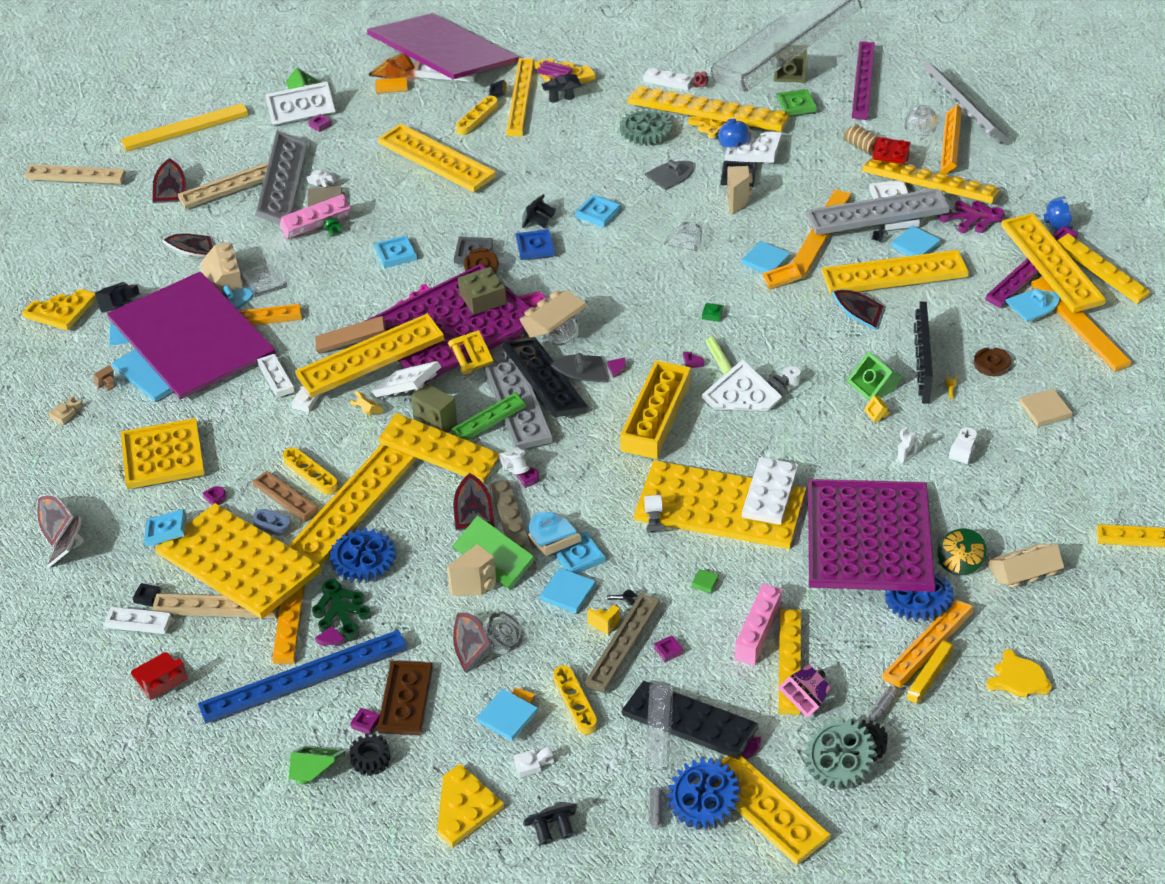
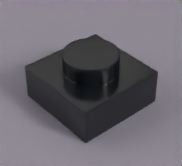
(498, 89)
(146, 594)

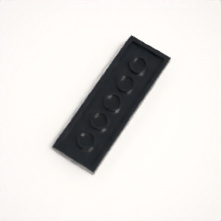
(923, 352)
(547, 382)
(697, 722)

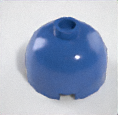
(733, 132)
(1058, 214)

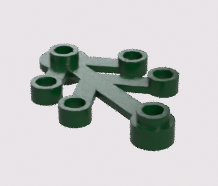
(333, 590)

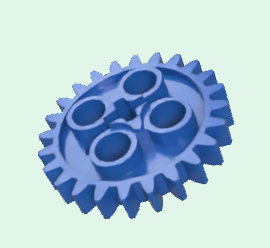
(362, 555)
(921, 603)
(684, 791)

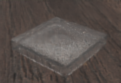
(263, 280)

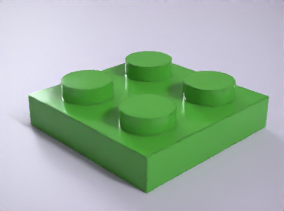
(796, 102)

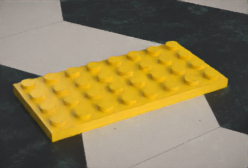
(714, 504)
(239, 560)

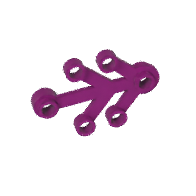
(972, 215)

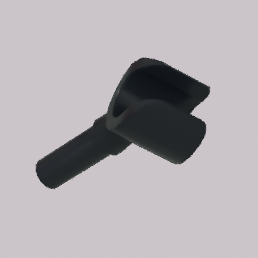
(878, 235)
(627, 596)

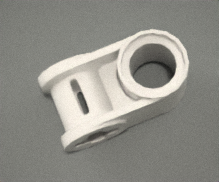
(963, 446)
(514, 461)

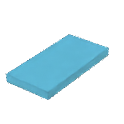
(142, 375)

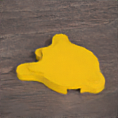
(706, 125)
(1019, 676)

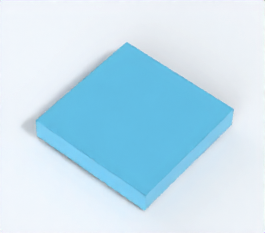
(598, 210)
(915, 242)
(395, 251)
(765, 257)
(165, 527)
(580, 555)
(567, 590)
(507, 715)

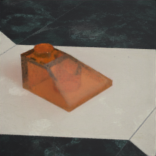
(394, 67)

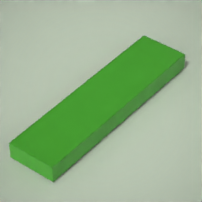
(489, 417)

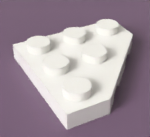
(756, 150)
(742, 391)

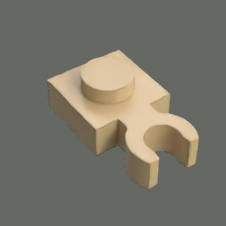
(64, 412)

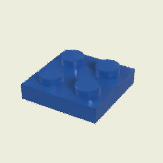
(534, 244)

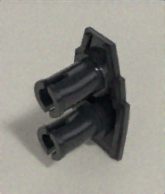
(562, 83)
(530, 213)
(116, 296)
(560, 813)

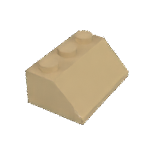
(222, 267)
(551, 312)
(1026, 564)

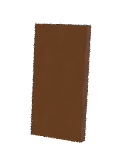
(405, 698)

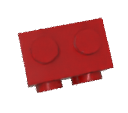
(891, 150)
(159, 675)

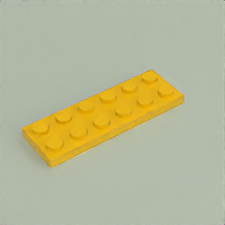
(438, 447)
(775, 813)

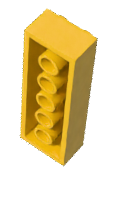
(655, 409)

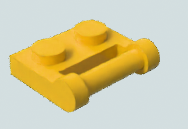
(476, 349)

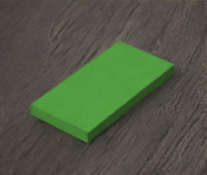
(509, 557)

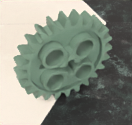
(645, 126)
(837, 772)

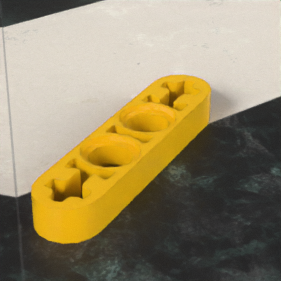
(486, 107)
(313, 468)
(930, 672)
(575, 699)

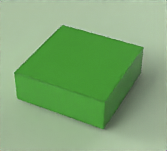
(705, 581)

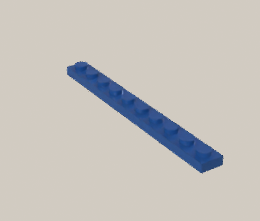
(301, 676)

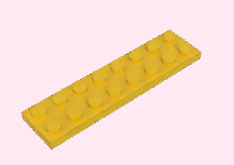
(437, 157)
(926, 178)
(1053, 263)
(895, 271)
(369, 355)

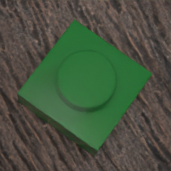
(712, 312)

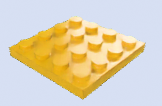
(161, 453)

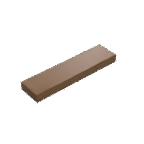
(350, 334)
(286, 496)

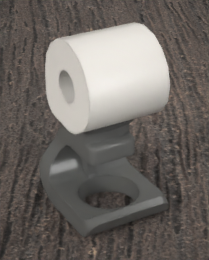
(790, 379)
(653, 507)

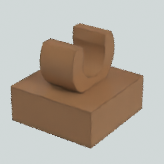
(104, 378)

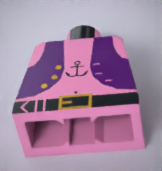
(806, 689)

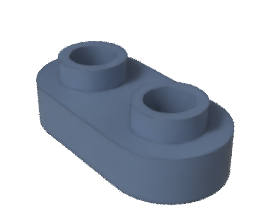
(271, 521)

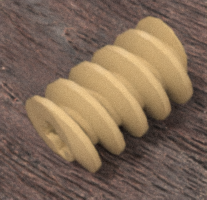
(861, 138)

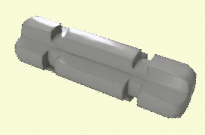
(883, 703)
(655, 807)

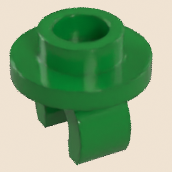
(332, 224)

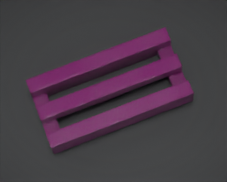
(553, 69)

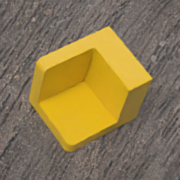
(604, 620)

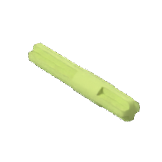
(718, 354)

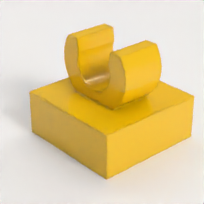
(876, 409)

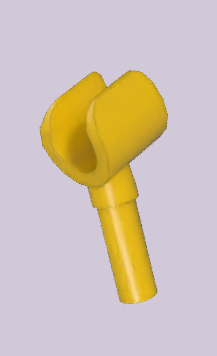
(951, 384)

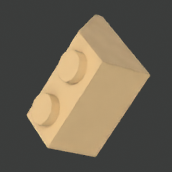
(738, 188)
(472, 573)

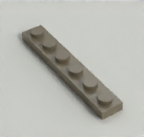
(510, 516)
(622, 643)

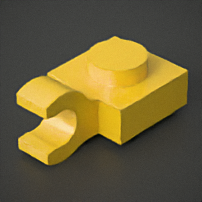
(368, 405)

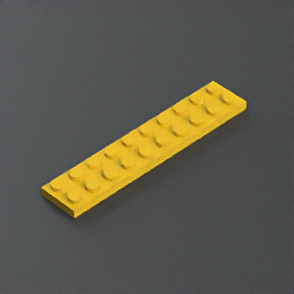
(708, 108)
(352, 503)

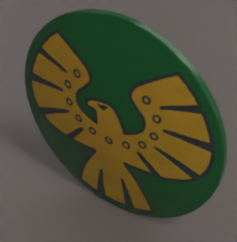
(962, 551)

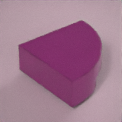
(692, 360)
(616, 366)
(330, 637)
(752, 748)

